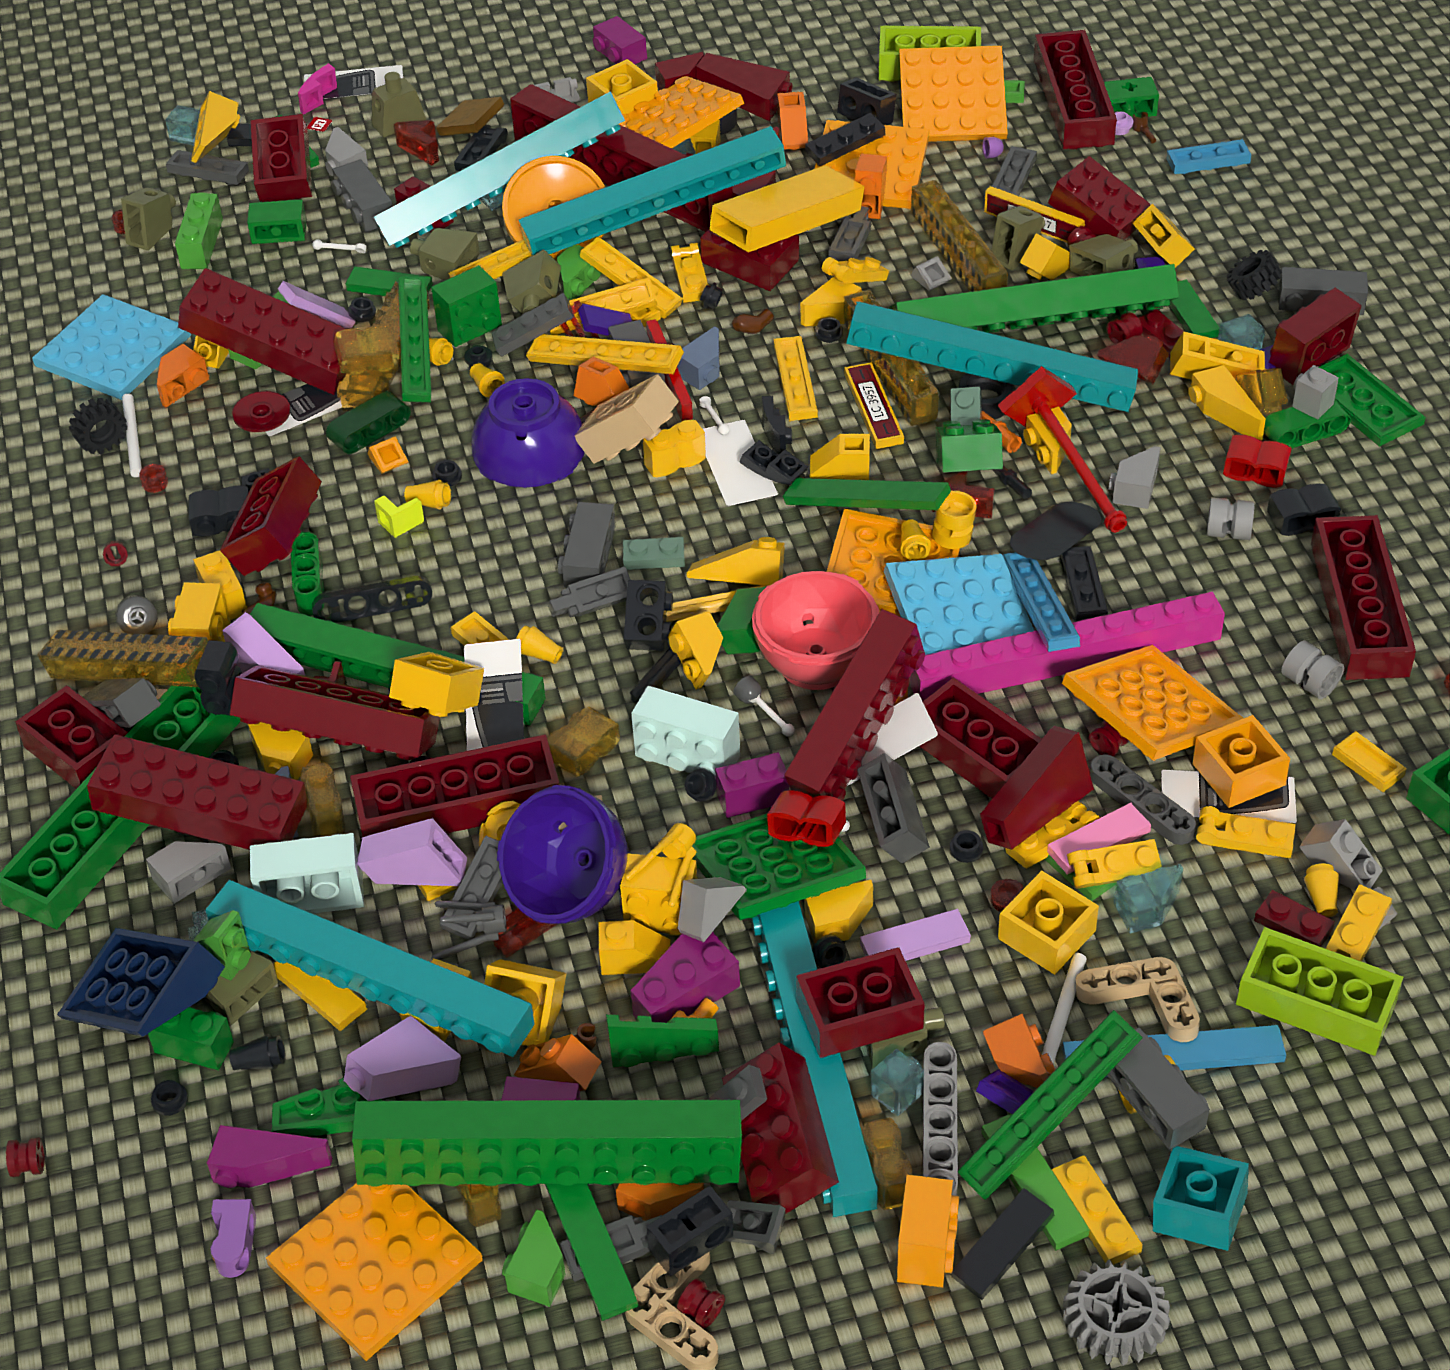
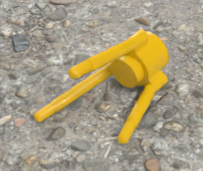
(674, 845)

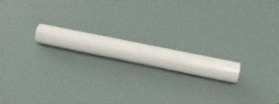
(132, 435)
(1064, 1006)

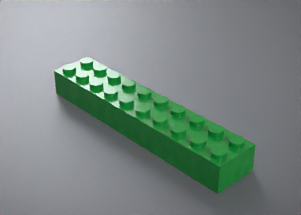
(1051, 300)
(83, 844)
(547, 1142)

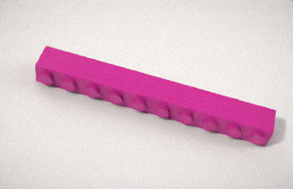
(1026, 659)

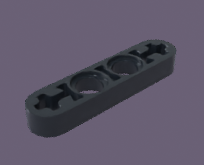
(371, 594)

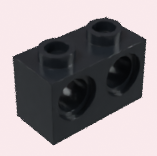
(861, 98)
(641, 615)
(690, 1231)

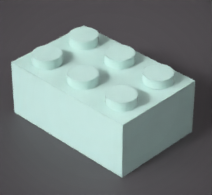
(684, 732)
(310, 872)

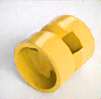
(954, 521)

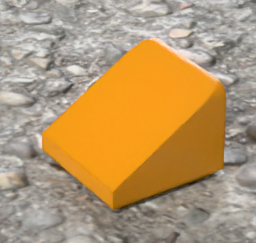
(387, 455)

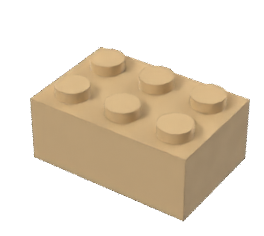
(626, 419)

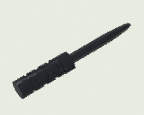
(1010, 478)

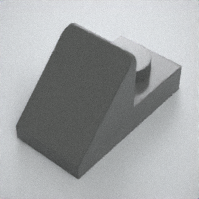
(757, 1224)

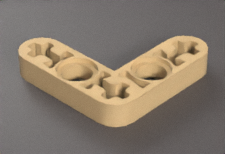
(1153, 984)
(662, 1312)

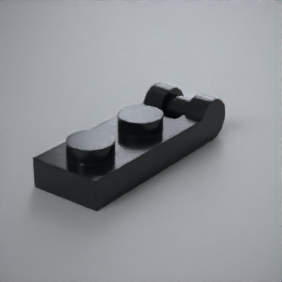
(480, 146)

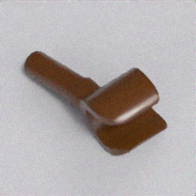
(1141, 125)
(584, 1035)

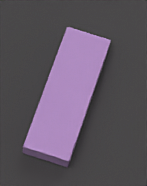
(316, 305)
(920, 936)

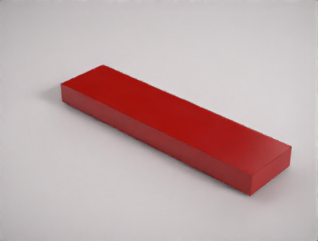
(673, 381)

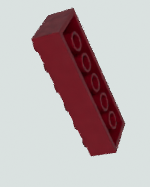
(1074, 89)
(262, 329)
(1362, 598)
(857, 708)
(333, 712)
(454, 787)
(196, 794)

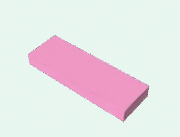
(1110, 830)

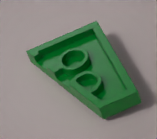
(657, 1041)
(317, 1111)

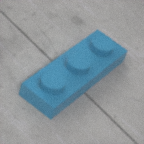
(1208, 156)

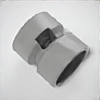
(1230, 518)
(1316, 672)

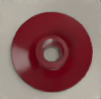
(261, 411)

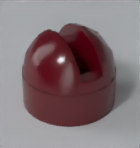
(109, 556)

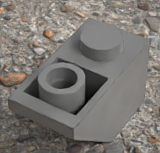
(1342, 848)

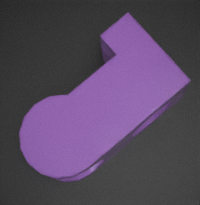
(234, 1241)

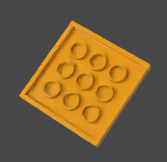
(954, 92)
(681, 111)
(905, 160)
(867, 544)
(1150, 701)
(374, 1263)

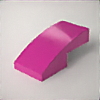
(316, 87)

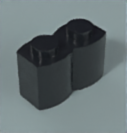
(1296, 509)
(215, 510)
(217, 675)

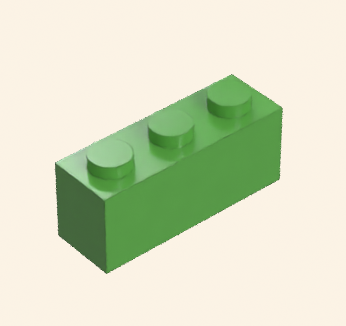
(199, 231)

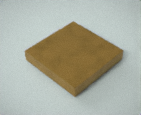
(470, 116)

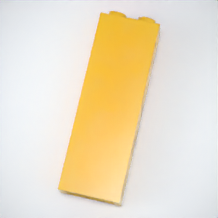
(786, 208)

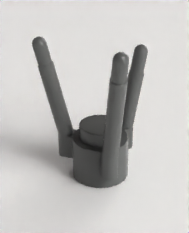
(488, 918)

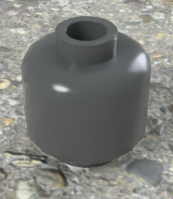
(136, 604)

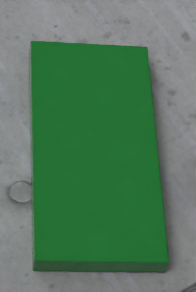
(1371, 403)

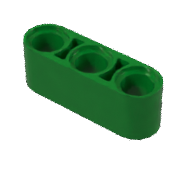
(1298, 428)
(306, 571)

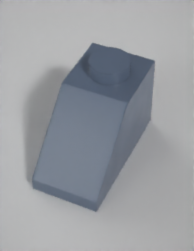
(701, 360)

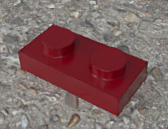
(1162, 328)
(1293, 919)

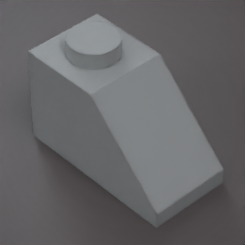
(342, 150)
(1136, 479)
(187, 867)

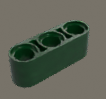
(368, 422)

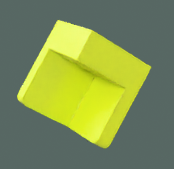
(401, 518)

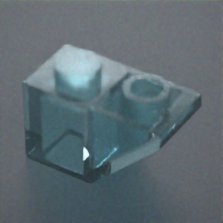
(1147, 897)

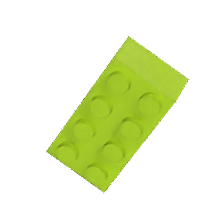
(906, 37)
(1319, 991)

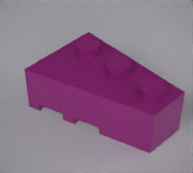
(685, 978)

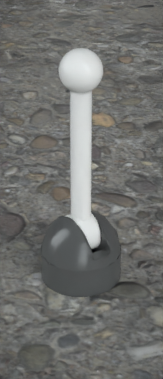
(749, 691)

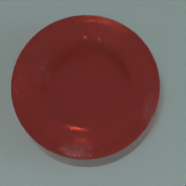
(1004, 892)

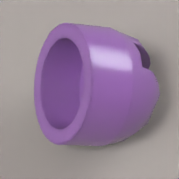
(992, 147)

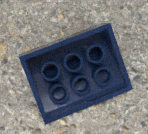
(141, 982)

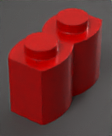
(1257, 461)
(806, 818)

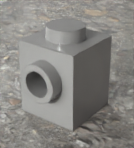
(1315, 392)

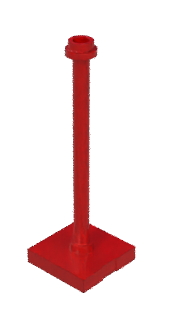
(1041, 394)

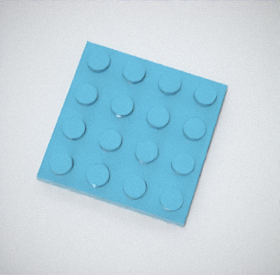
(111, 346)
(958, 600)

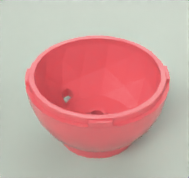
(820, 651)

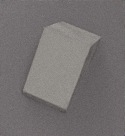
(706, 904)

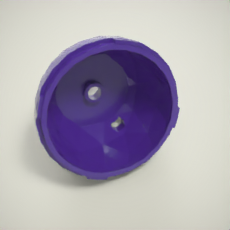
(531, 411)
(548, 867)

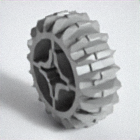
(1090, 1304)

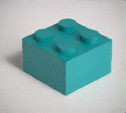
(1200, 1197)

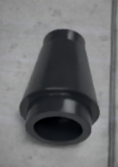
(260, 1053)

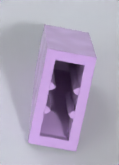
(258, 647)
(412, 856)
(401, 1062)

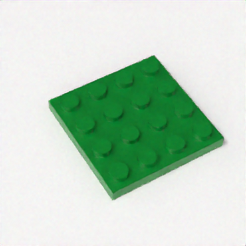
(771, 868)

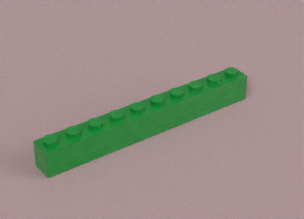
(362, 653)

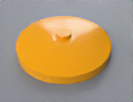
(545, 185)

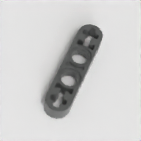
(1145, 796)

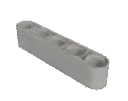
(940, 1113)

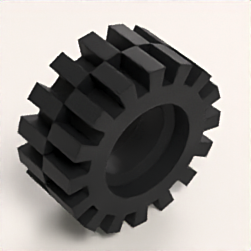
(1254, 275)
(91, 415)

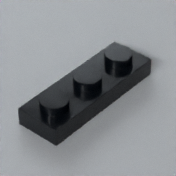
(845, 139)

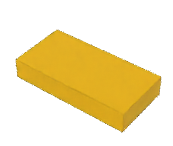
(1369, 761)

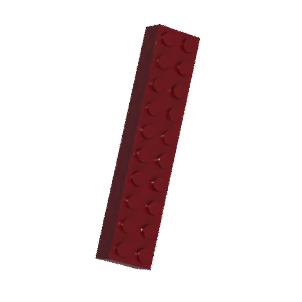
(612, 156)

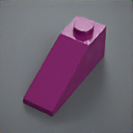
(259, 1157)

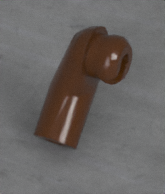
(752, 324)
(266, 596)

